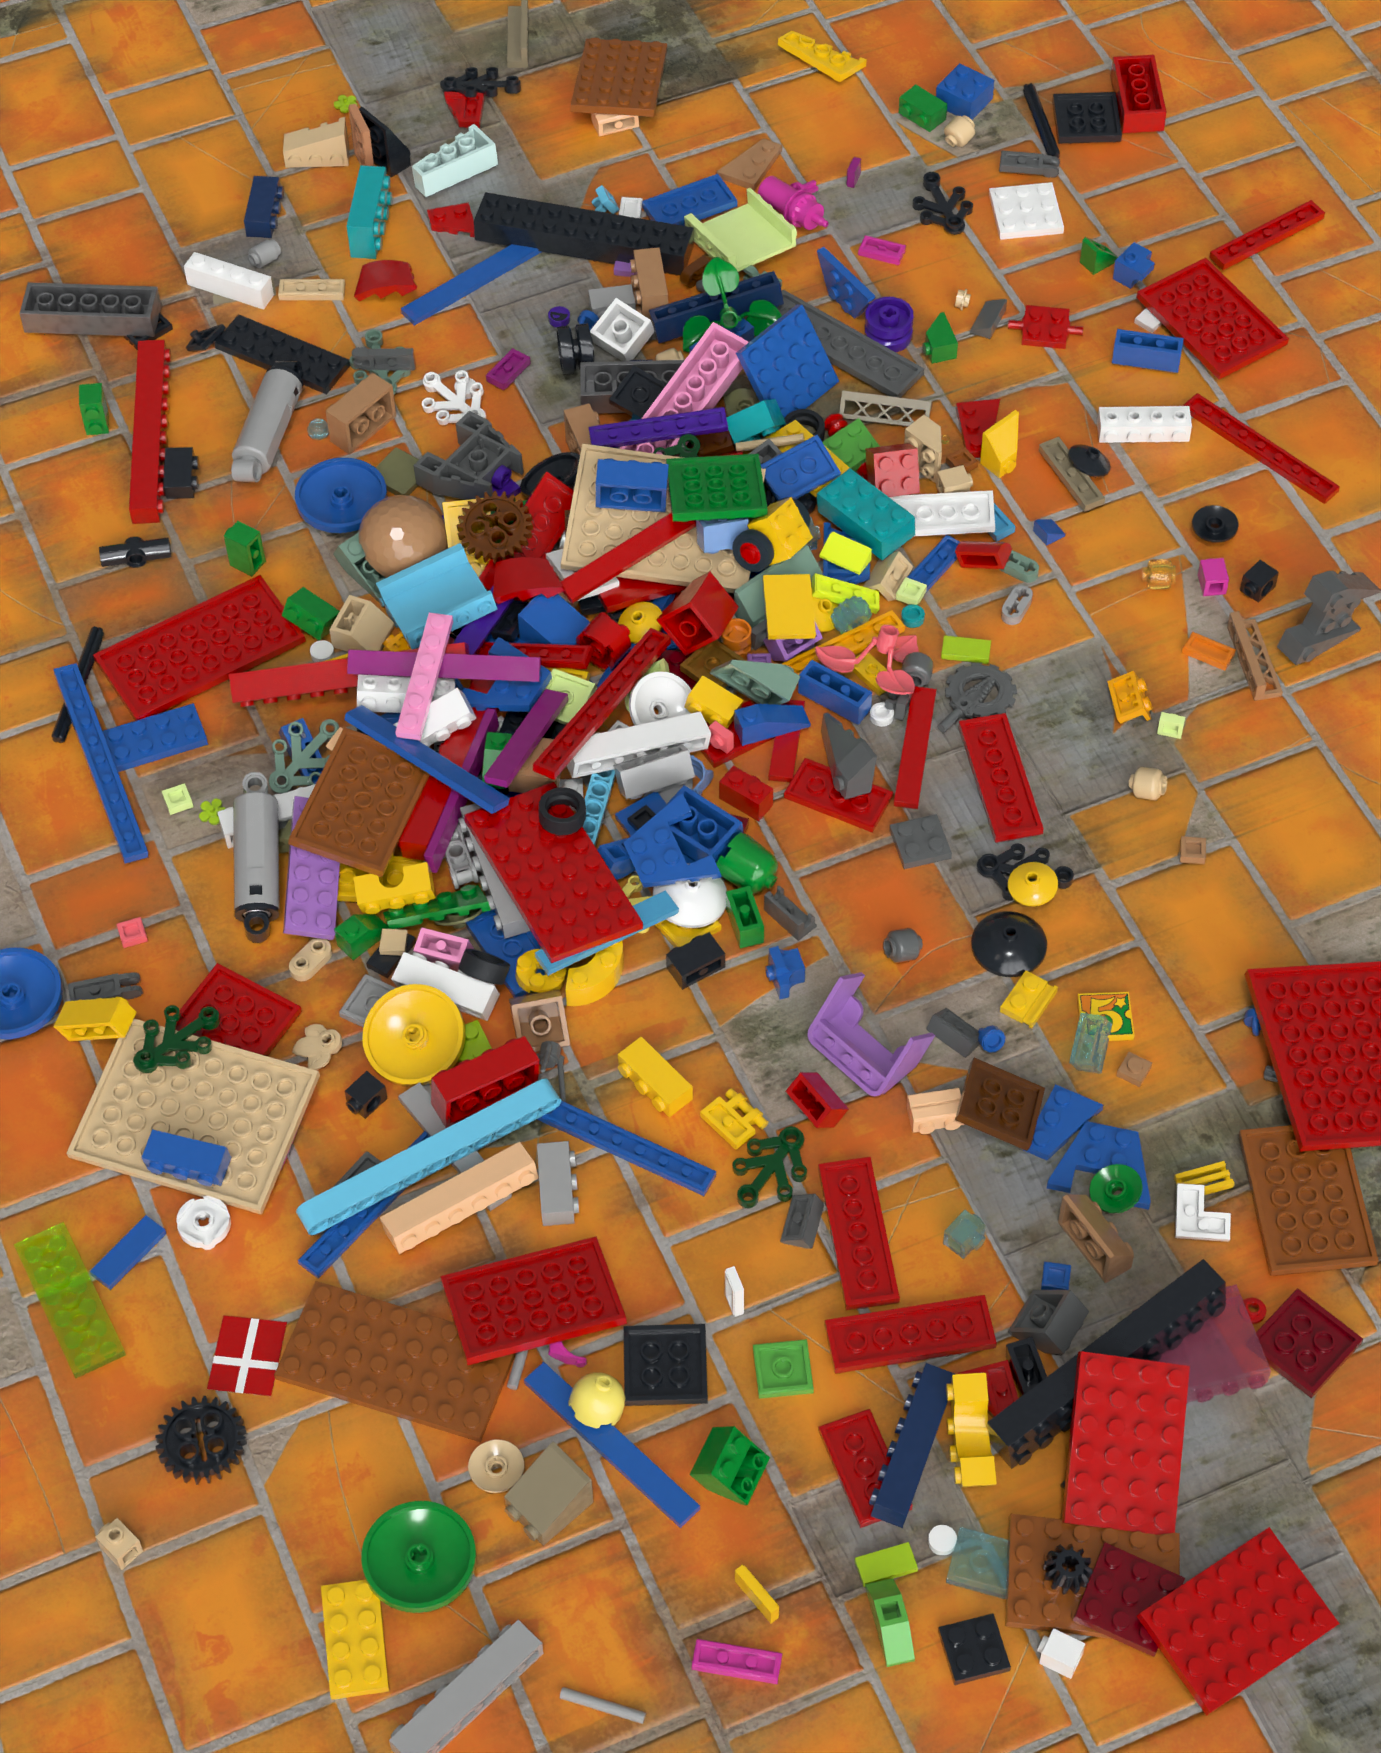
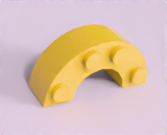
(596, 978)
(970, 1431)

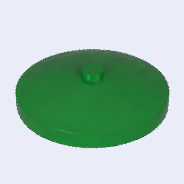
(418, 1556)

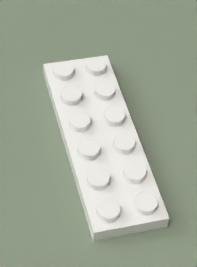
(950, 512)

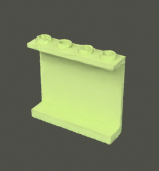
(745, 233)

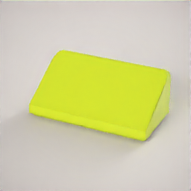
(846, 553)

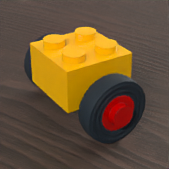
(773, 536)

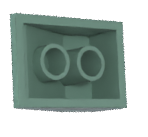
(759, 680)

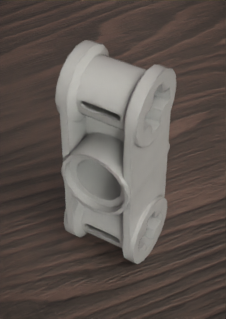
(459, 861)

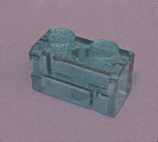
(1090, 1043)

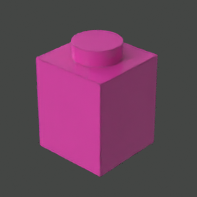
(1213, 577)

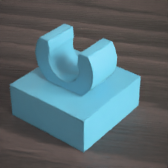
(605, 201)

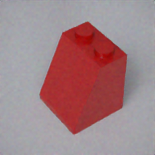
(698, 614)

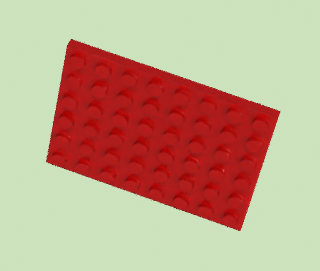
(1324, 1049)

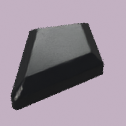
(205, 338)

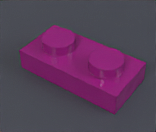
(508, 369)

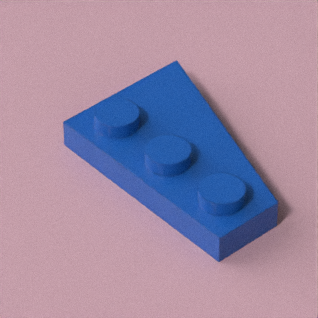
(1060, 1119)

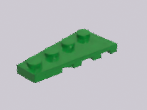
(437, 909)

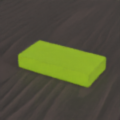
(966, 649)
(886, 1564)

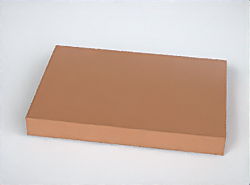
(360, 137)

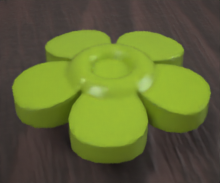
(344, 102)
(209, 811)

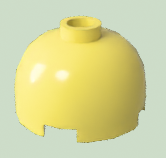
(597, 1400)

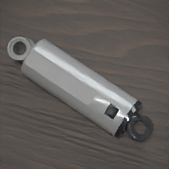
(267, 421)
(256, 857)

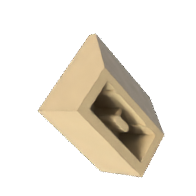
(927, 438)
(360, 626)

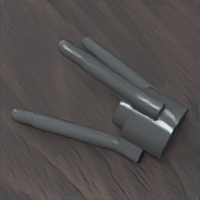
(549, 1057)

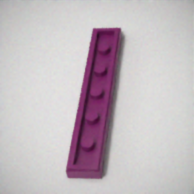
(526, 738)

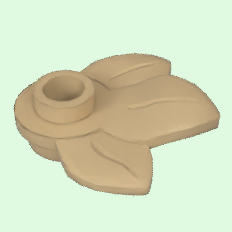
(315, 1045)

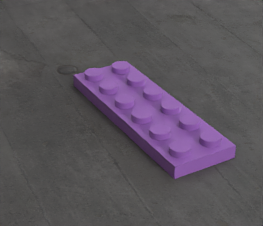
(310, 889)

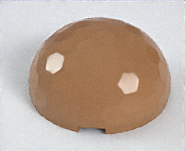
(401, 533)

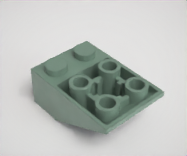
(353, 560)

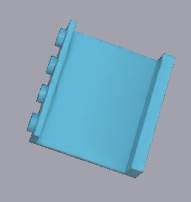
(438, 586)

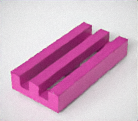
(881, 250)

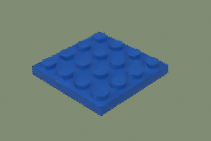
(788, 363)

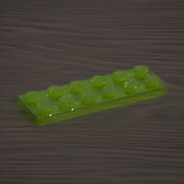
(69, 1300)

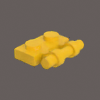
(729, 1123)

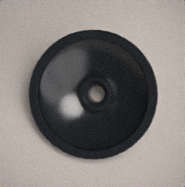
(561, 466)
(1009, 954)

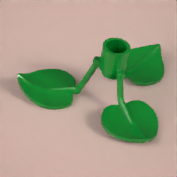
(719, 278)

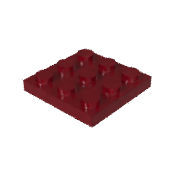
(1306, 1342)
(1120, 1591)

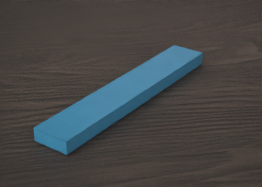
(650, 911)

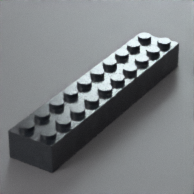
(580, 231)
(1143, 1335)

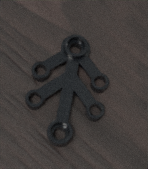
(480, 84)
(952, 222)
(999, 867)

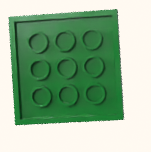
(716, 487)

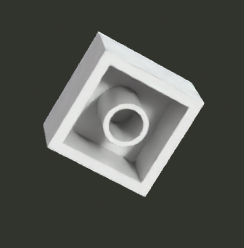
(622, 331)

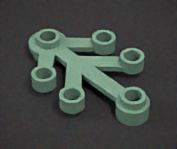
(374, 341)
(300, 758)

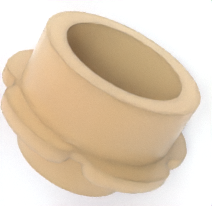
(962, 299)

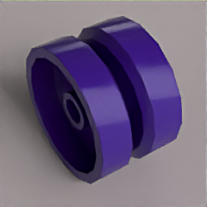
(889, 322)

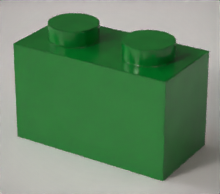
(922, 108)
(94, 409)
(244, 548)
(310, 613)
(744, 917)

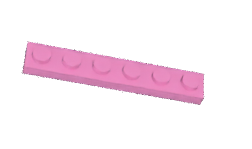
(424, 676)

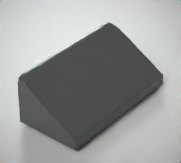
(989, 318)
(954, 1032)
(802, 1221)

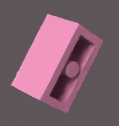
(441, 947)

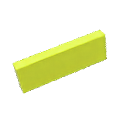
(837, 591)

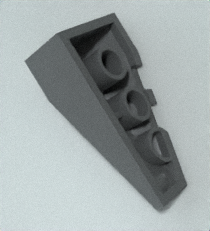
(849, 758)

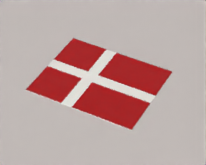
(247, 1355)

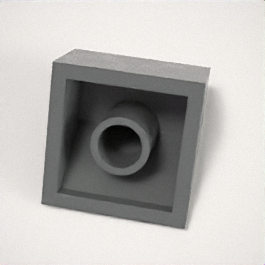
(1050, 1319)

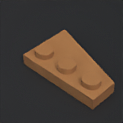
(752, 165)

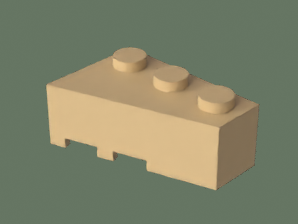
(317, 147)

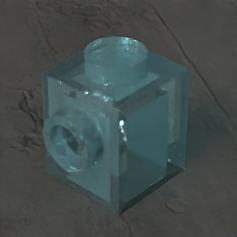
(965, 1234)

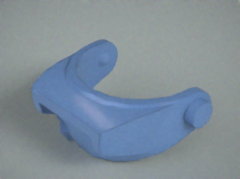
(702, 773)

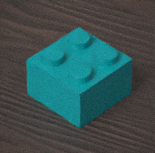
(755, 421)

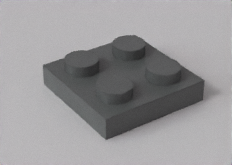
(920, 841)

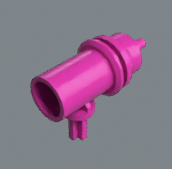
(794, 202)

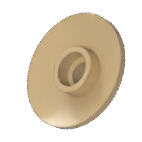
(491, 1455)

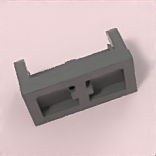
(788, 914)

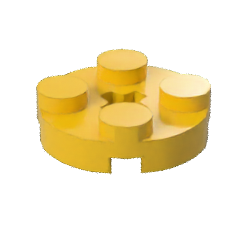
(529, 980)

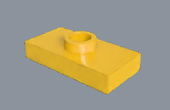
(867, 672)

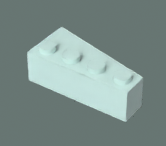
(455, 162)

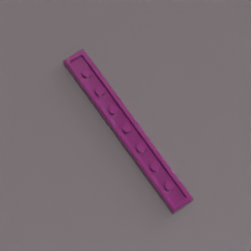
(453, 665)
(451, 812)

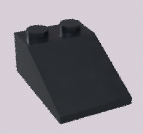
(386, 146)

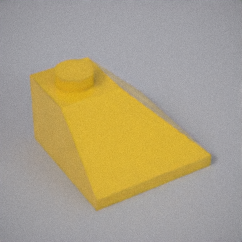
(1000, 445)

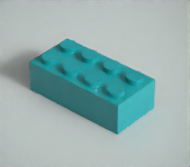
(369, 212)
(866, 514)

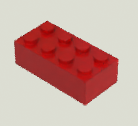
(1138, 93)
(483, 1080)

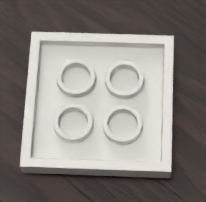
(1026, 211)

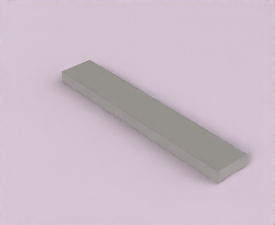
(418, 1104)

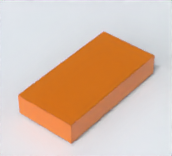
(1208, 651)

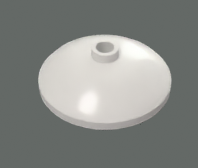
(661, 691)
(697, 904)

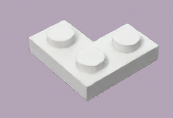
(1193, 1222)

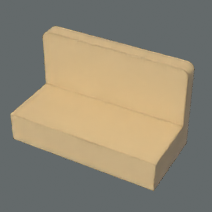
(889, 575)

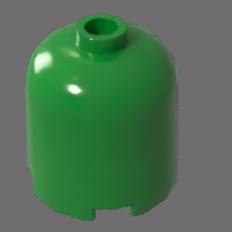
(748, 864)

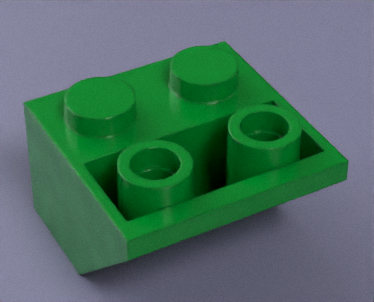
(730, 1464)

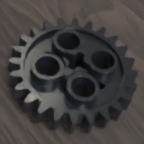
(174, 1445)

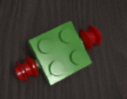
(849, 442)

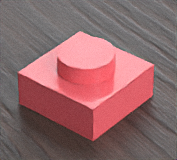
(721, 737)

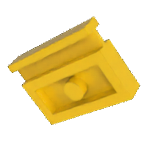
(1028, 999)

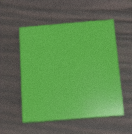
(783, 1369)

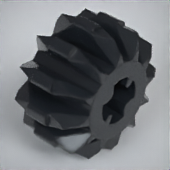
(1072, 1560)

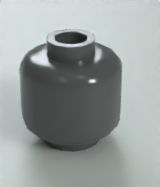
(919, 667)
(902, 945)

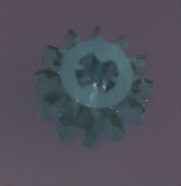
(851, 614)

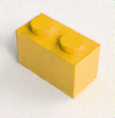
(713, 702)

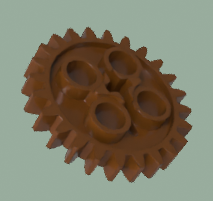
(483, 543)

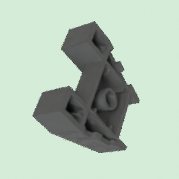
(472, 465)
(1329, 616)

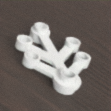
(454, 402)

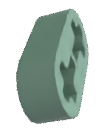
(1018, 566)

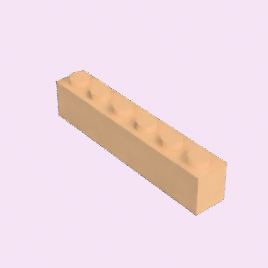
(459, 1197)

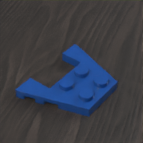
(509, 695)
(657, 854)
(1099, 1147)

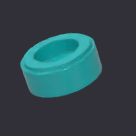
(912, 616)

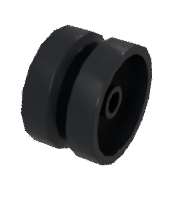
(574, 349)

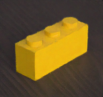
(95, 1019)
(654, 1077)

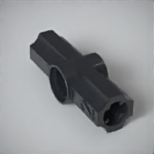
(135, 552)

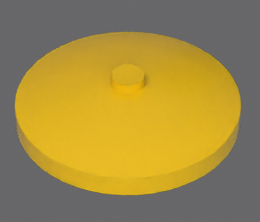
(413, 1034)

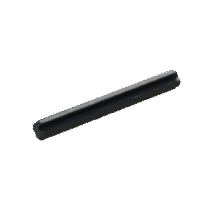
(1041, 120)

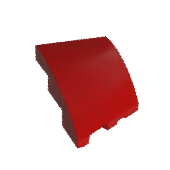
(385, 278)
(525, 579)

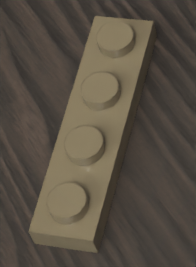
(1076, 482)

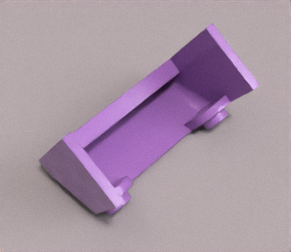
(853, 1049)

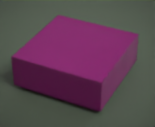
(853, 172)

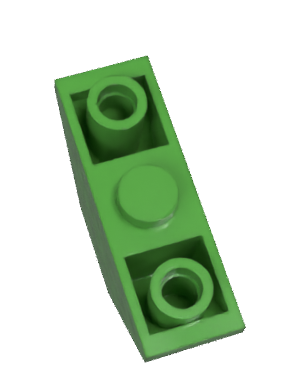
(891, 1622)

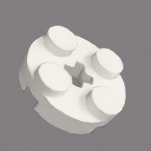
(203, 1236)

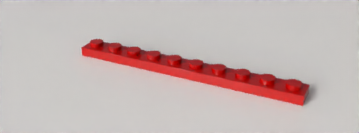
(601, 704)

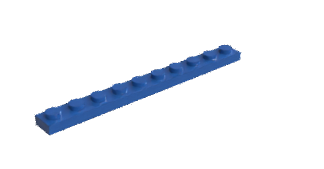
(100, 763)

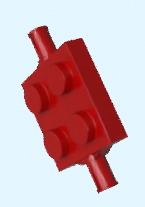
(1045, 327)

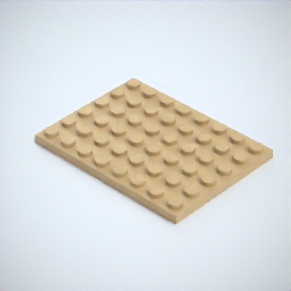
(598, 530)
(220, 1099)

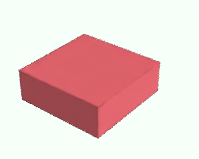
(132, 932)

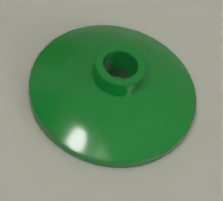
(1112, 1179)

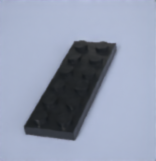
(266, 345)

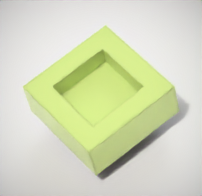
(911, 591)
(1171, 725)
(177, 799)

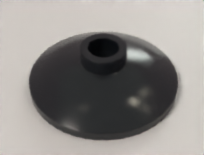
(1089, 460)
(1215, 523)

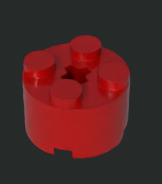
(608, 640)

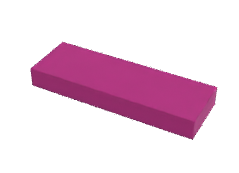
(737, 1661)

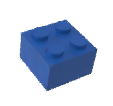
(965, 91)

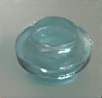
(318, 429)

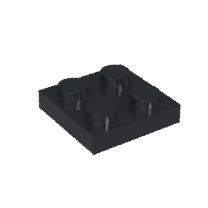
(636, 393)
(974, 1649)

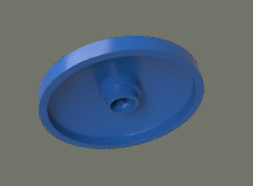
(338, 494)
(28, 992)

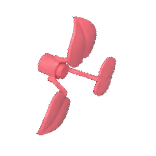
(897, 681)

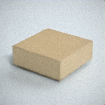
(393, 942)

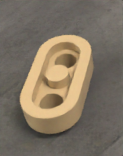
(312, 958)

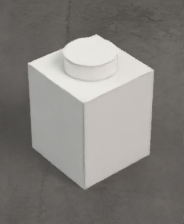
(1061, 1653)

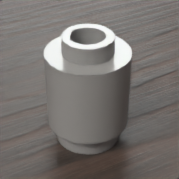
(264, 253)

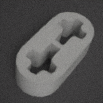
(1013, 603)

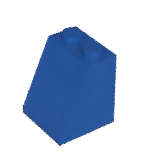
(550, 621)

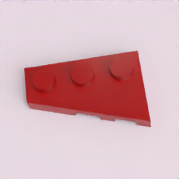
(974, 419)

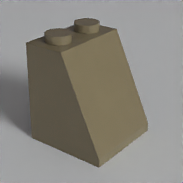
(549, 1495)

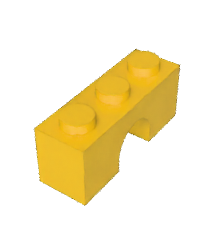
(415, 888)

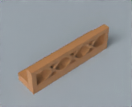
(1249, 661)

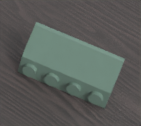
(751, 596)

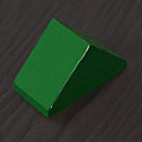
(1096, 256)

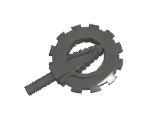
(971, 701)

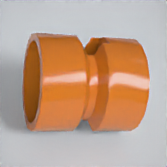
(738, 637)

